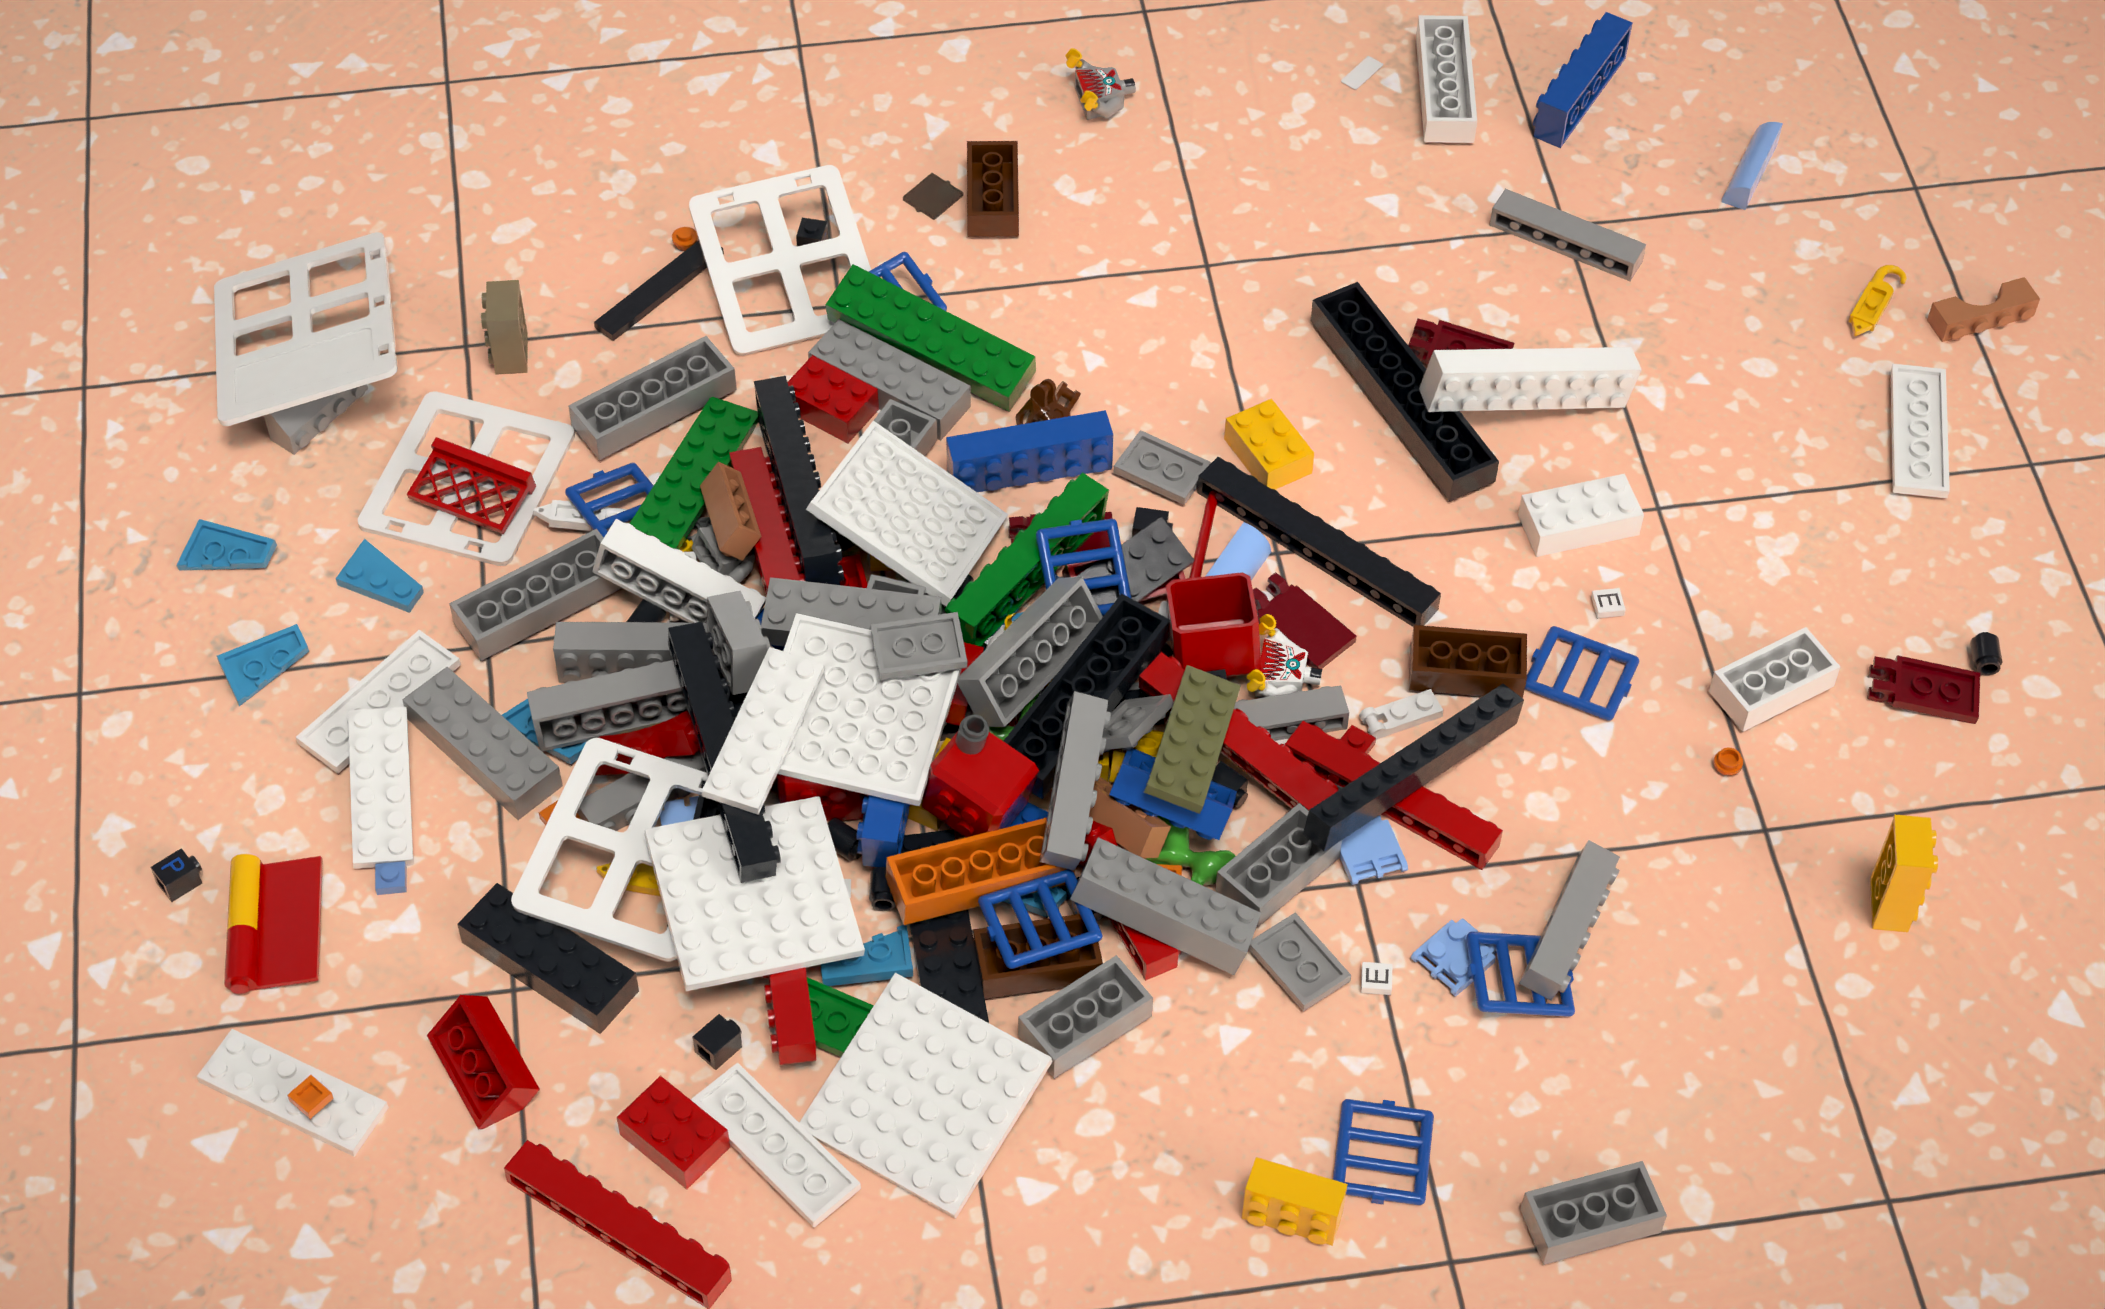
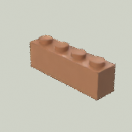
(730, 511)
(1131, 826)

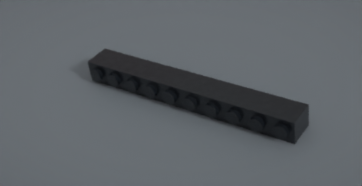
(1319, 543)
(712, 720)
(1412, 767)

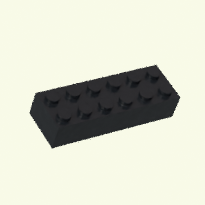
(549, 960)

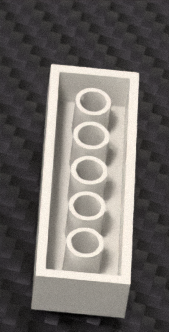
(1446, 79)
(664, 574)

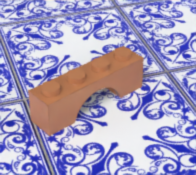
(1956, 318)

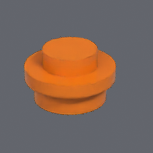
(684, 238)
(1728, 761)

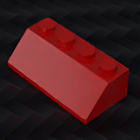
(482, 1060)

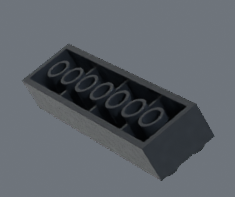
(1100, 667)

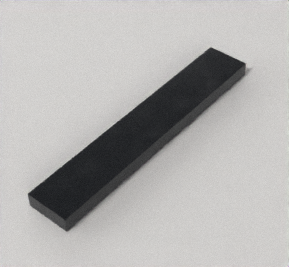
(652, 293)

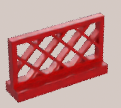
(485, 469)

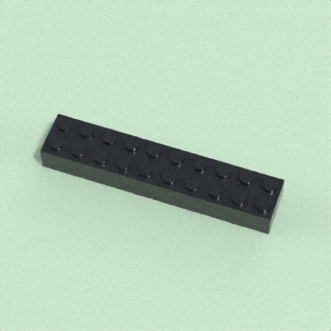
(1392, 379)
(796, 480)

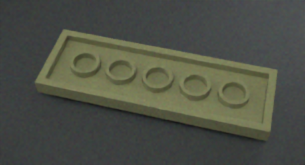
(1192, 739)

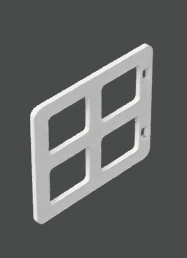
(784, 258)
(438, 533)
(627, 846)

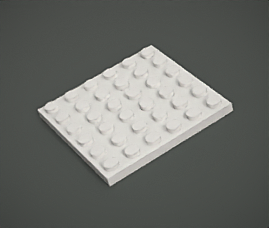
(907, 512)
(861, 728)
(758, 926)
(925, 1095)

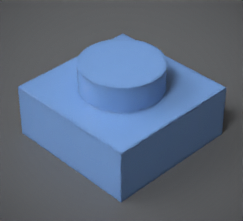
(390, 878)

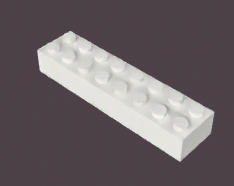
(1529, 379)

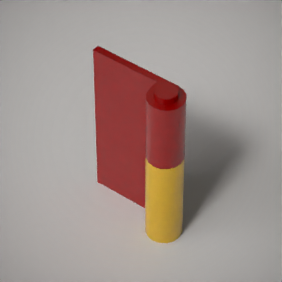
(273, 923)

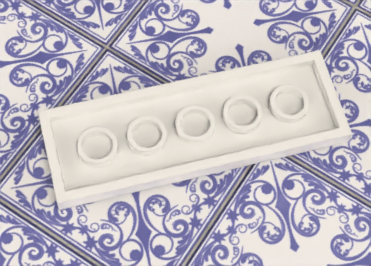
(1919, 431)
(383, 687)
(763, 730)
(380, 787)
(265, 1077)
(777, 1145)

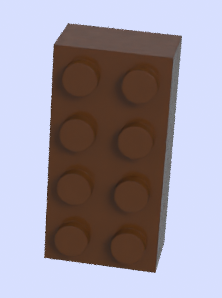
(992, 189)
(1467, 660)
(1040, 975)

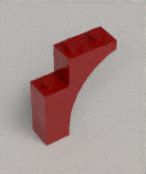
(661, 740)

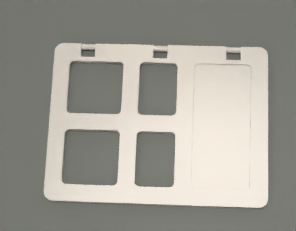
(310, 362)

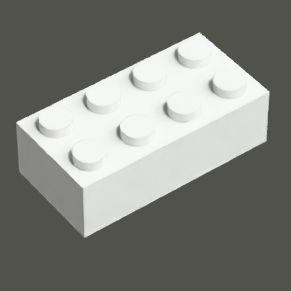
(1580, 515)
(1774, 679)

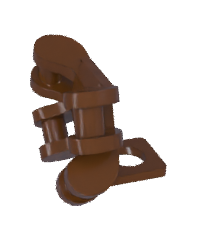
(1044, 402)

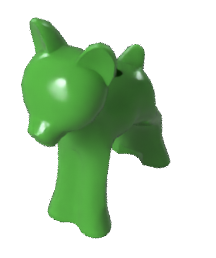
(1202, 864)

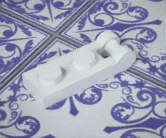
(1401, 714)

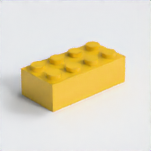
(1903, 873)

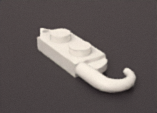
(565, 515)

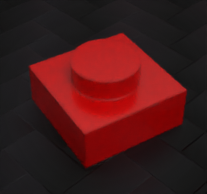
(1359, 739)

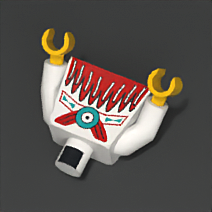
(1282, 664)

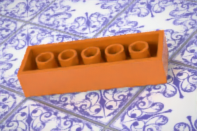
(958, 872)

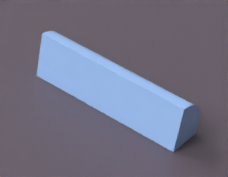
(1752, 165)
(1243, 553)

